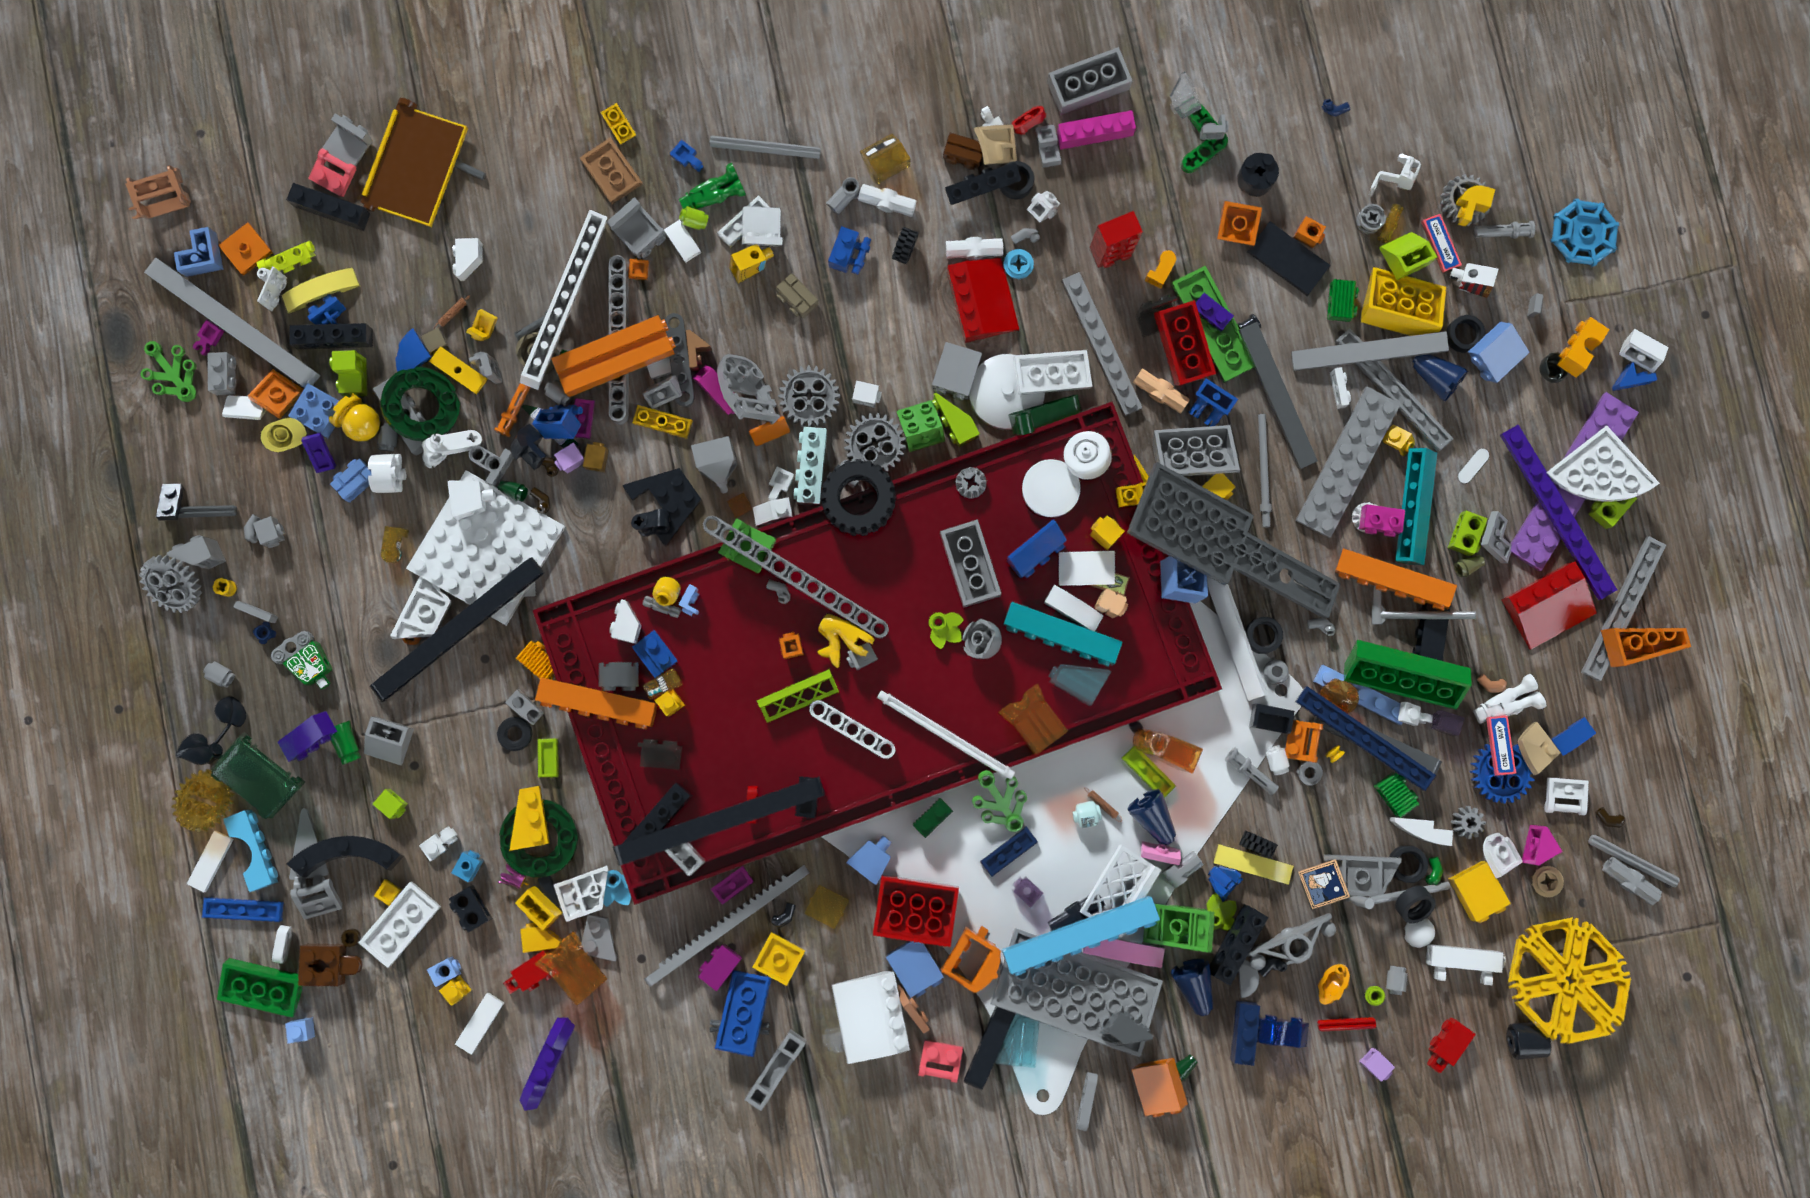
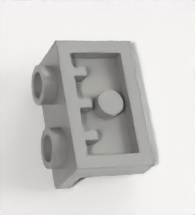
(487, 366)

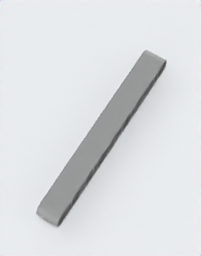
(614, 313)

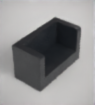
(1271, 718)

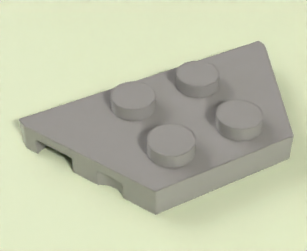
(1366, 873)

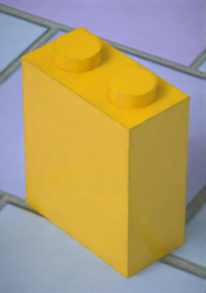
(1479, 892)

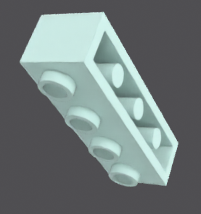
(811, 466)

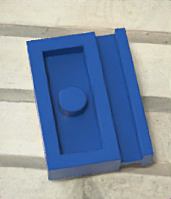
(655, 654)

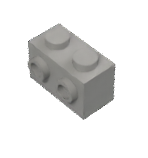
(221, 373)

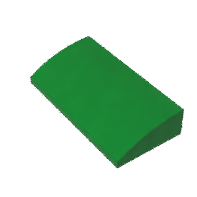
(259, 987)

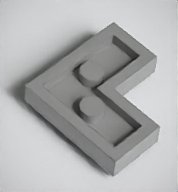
(1493, 537)

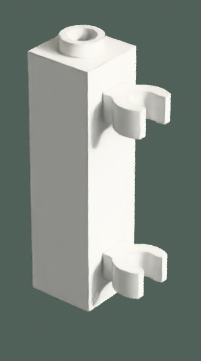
(1465, 958)

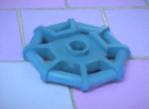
(1574, 232)

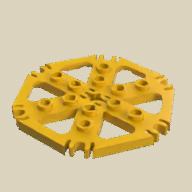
(1583, 977)

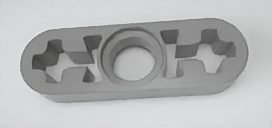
(1086, 1101)

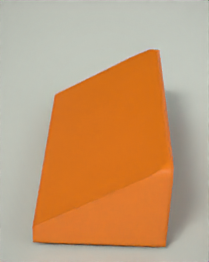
(769, 432)

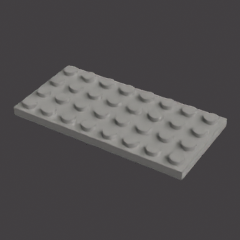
(1078, 994)

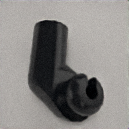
(785, 918)

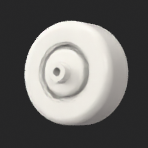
(1087, 455)

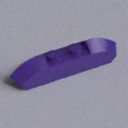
(546, 1063)

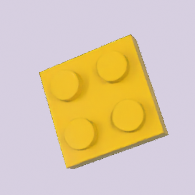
(778, 958)

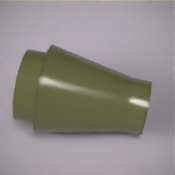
(1467, 566)

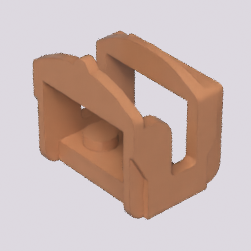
(157, 186)

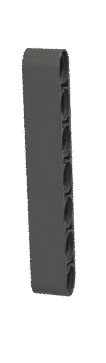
(1428, 761)

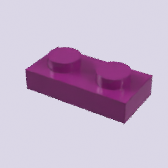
(585, 418)
(732, 885)

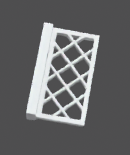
(1139, 890)

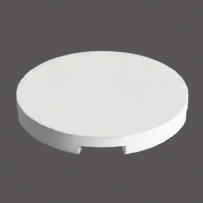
(1050, 488)

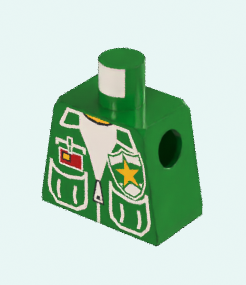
(310, 665)

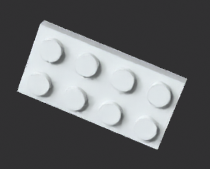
(1052, 372)
(399, 924)

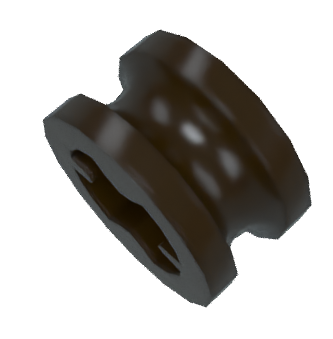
(344, 937)

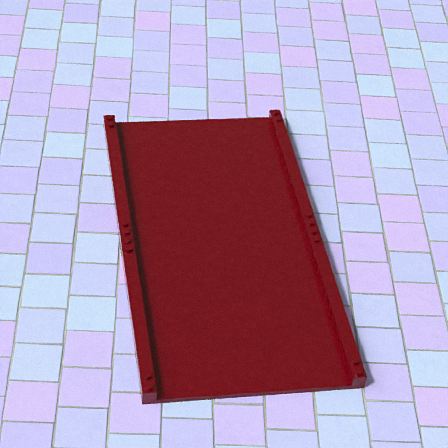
(903, 577)

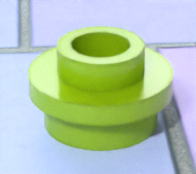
(1380, 995)

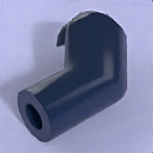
(1333, 110)

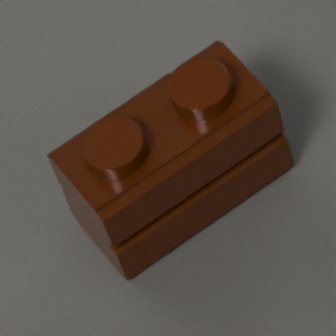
(963, 151)

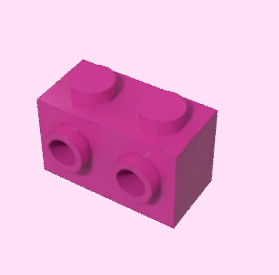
(1381, 519)

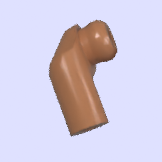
(1492, 686)

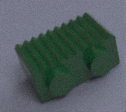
(932, 817)

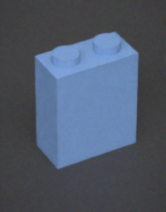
(1498, 352)
(915, 967)

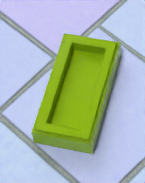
(548, 758)

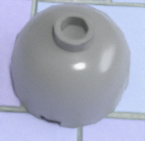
(982, 639)

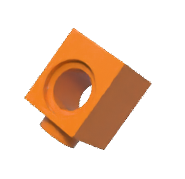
(1303, 236)

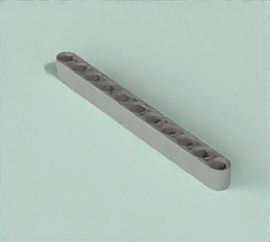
(231, 323)
(802, 585)

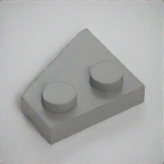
(597, 938)

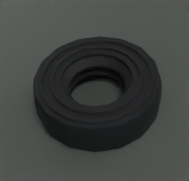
(502, 734)

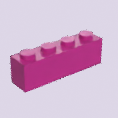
(1096, 129)

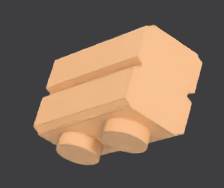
(1111, 603)

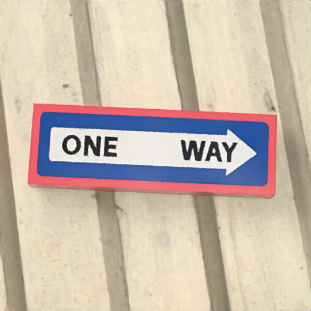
(1441, 243)
(1501, 745)

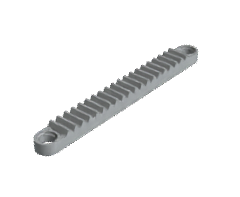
(724, 926)

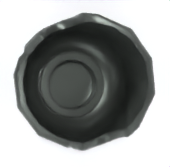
(1550, 370)

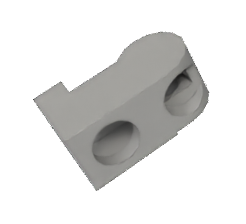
(524, 707)

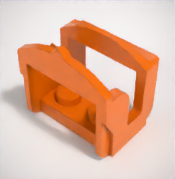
(988, 968)

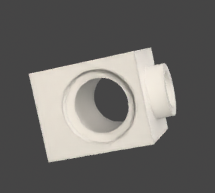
(866, 394)

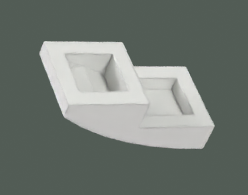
(682, 241)

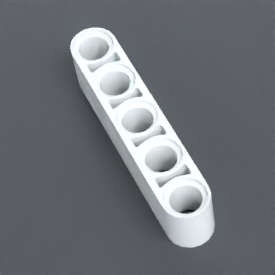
(845, 722)

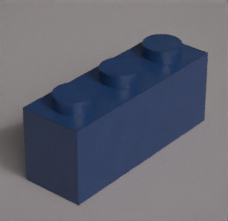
(1245, 1033)

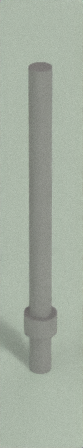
(1265, 507)

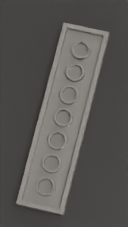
(1348, 462)

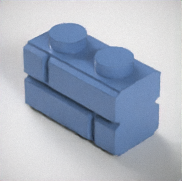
(352, 480)

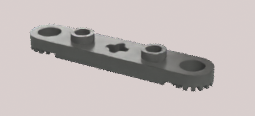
(682, 371)

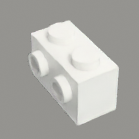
(1643, 351)

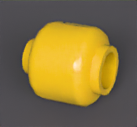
(666, 591)

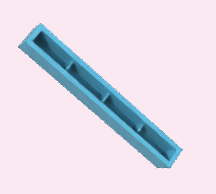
(1080, 935)

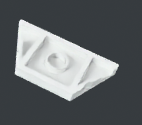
(422, 612)

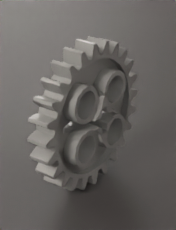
(809, 379)
(867, 428)
(170, 583)

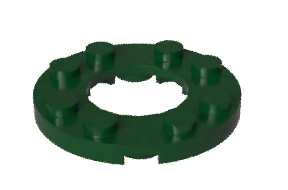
(419, 378)
(557, 859)

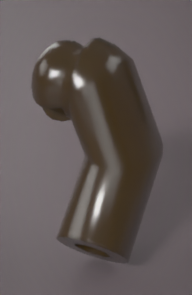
(550, 466)
(543, 500)
(1608, 820)

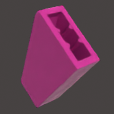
(708, 381)

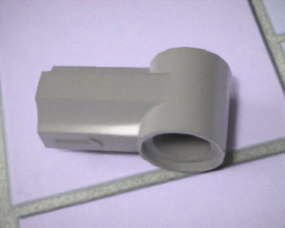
(842, 196)
(1178, 873)

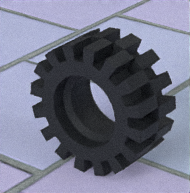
(905, 245)
(1258, 844)

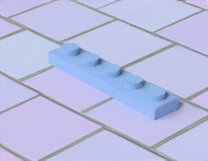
(1368, 697)

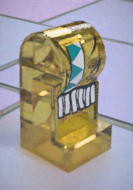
(392, 543)
(662, 684)

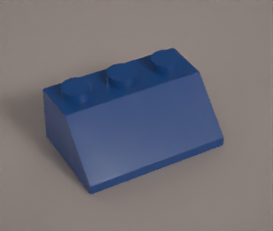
(1037, 550)

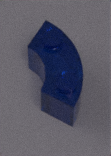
(1282, 1031)

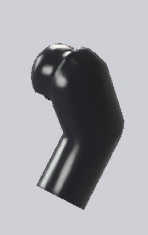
(1273, 964)

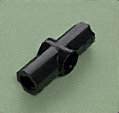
(1071, 914)

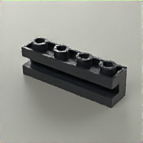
(1431, 635)

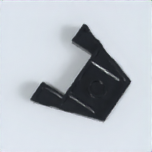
(672, 493)

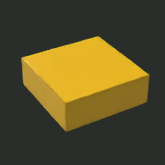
(387, 892)

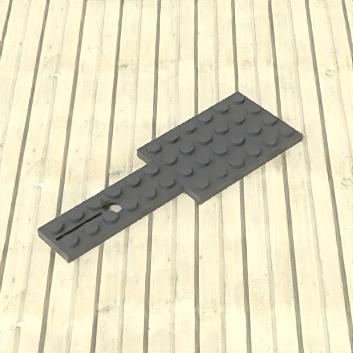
(1215, 540)

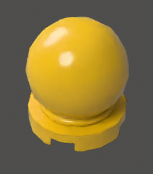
(355, 418)

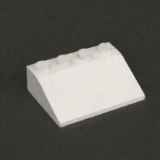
(870, 1017)

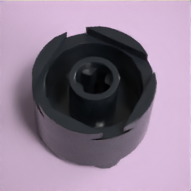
(1252, 183)

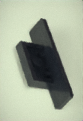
(981, 184)

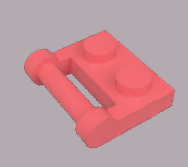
(329, 178)
(941, 1054)

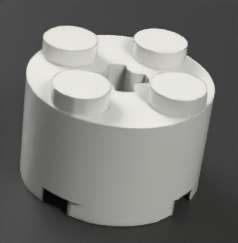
(386, 473)

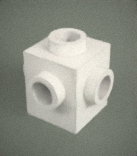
(1043, 206)

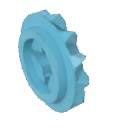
(1024, 257)

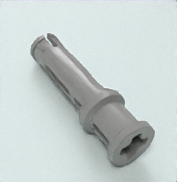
(1513, 230)
(1244, 766)

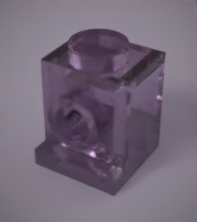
(1033, 896)

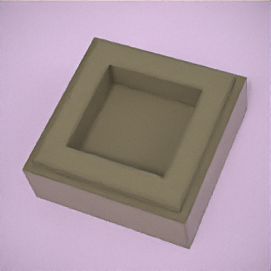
(434, 340)

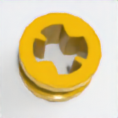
(1335, 753)

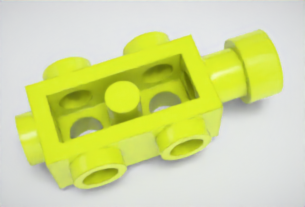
(290, 257)

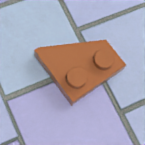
(911, 1007)

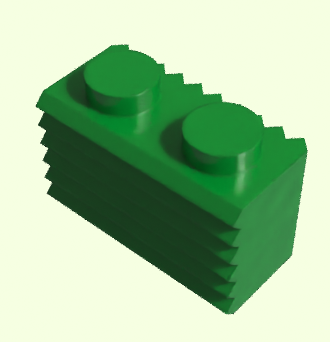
(1341, 300)
(1396, 794)

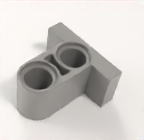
(487, 461)

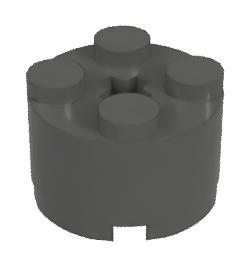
(619, 675)

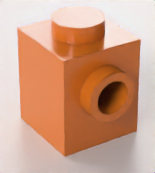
(791, 645)

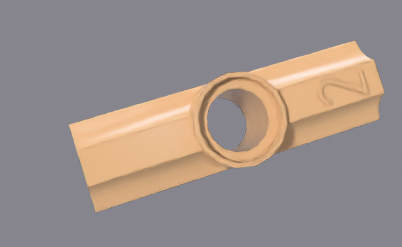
(1161, 391)

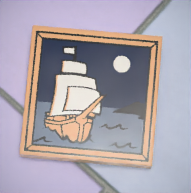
(1324, 884)

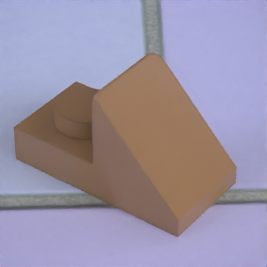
(695, 345)

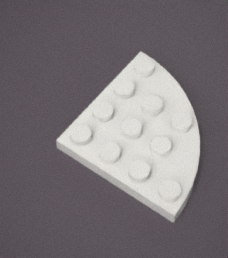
(1603, 470)

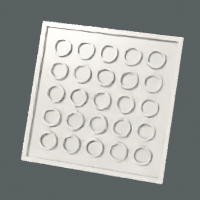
(482, 549)

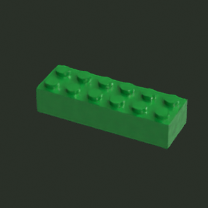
(1407, 674)

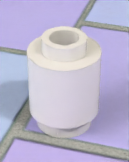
(1277, 760)

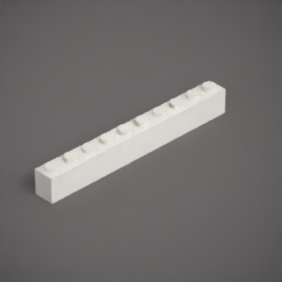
(563, 300)

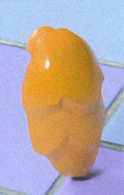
(1333, 983)

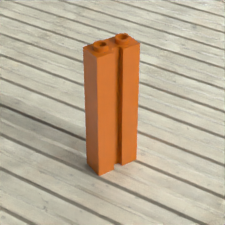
(614, 355)

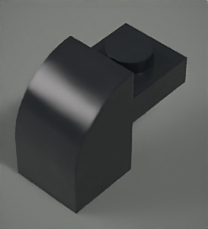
(526, 445)

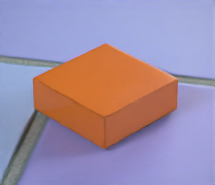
(638, 269)

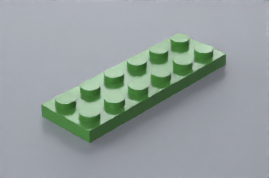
(1227, 346)

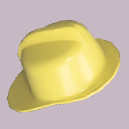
(283, 434)

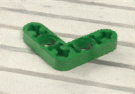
(1213, 152)

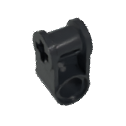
(651, 522)

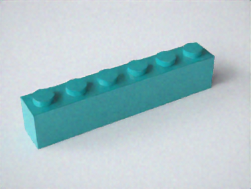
(1417, 506)
(1062, 633)

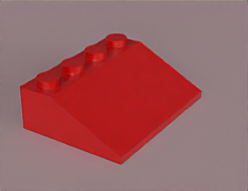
(982, 299)
(1550, 604)
(916, 910)

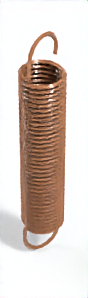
(452, 312)
(1103, 804)

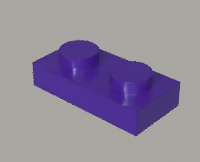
(1213, 312)
(318, 452)

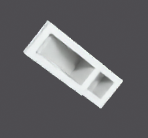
(1073, 608)
(1424, 830)

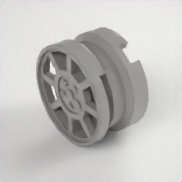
(1371, 218)

